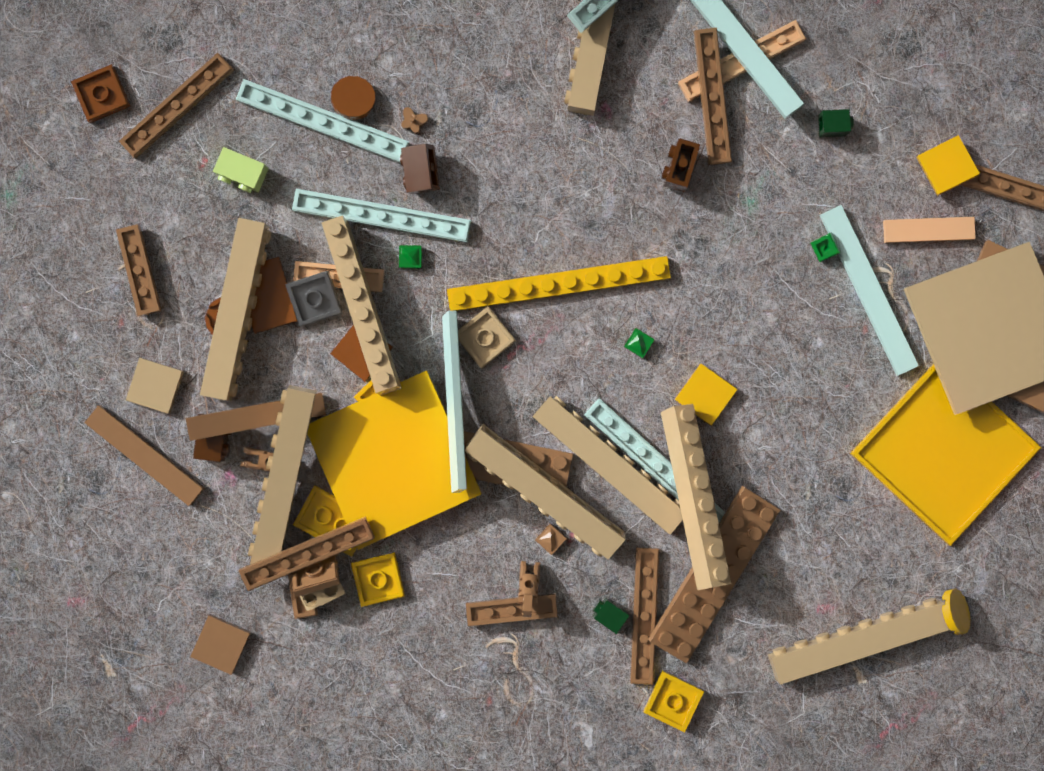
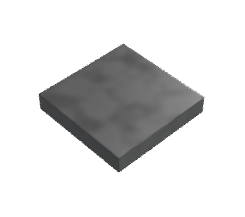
(314, 298)

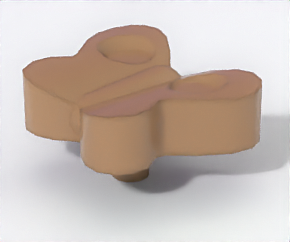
(413, 121)

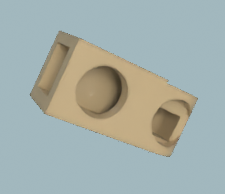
(321, 597)

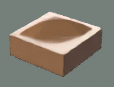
(550, 539)

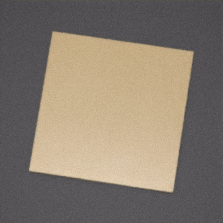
(984, 326)

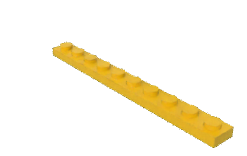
(558, 283)

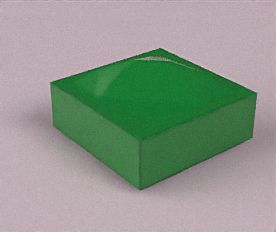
(825, 247)
(410, 256)
(639, 343)

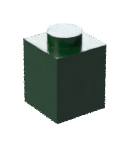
(835, 123)
(610, 615)

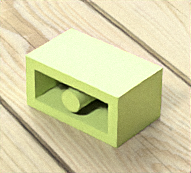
(240, 170)

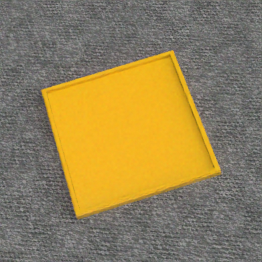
(390, 458)
(943, 461)

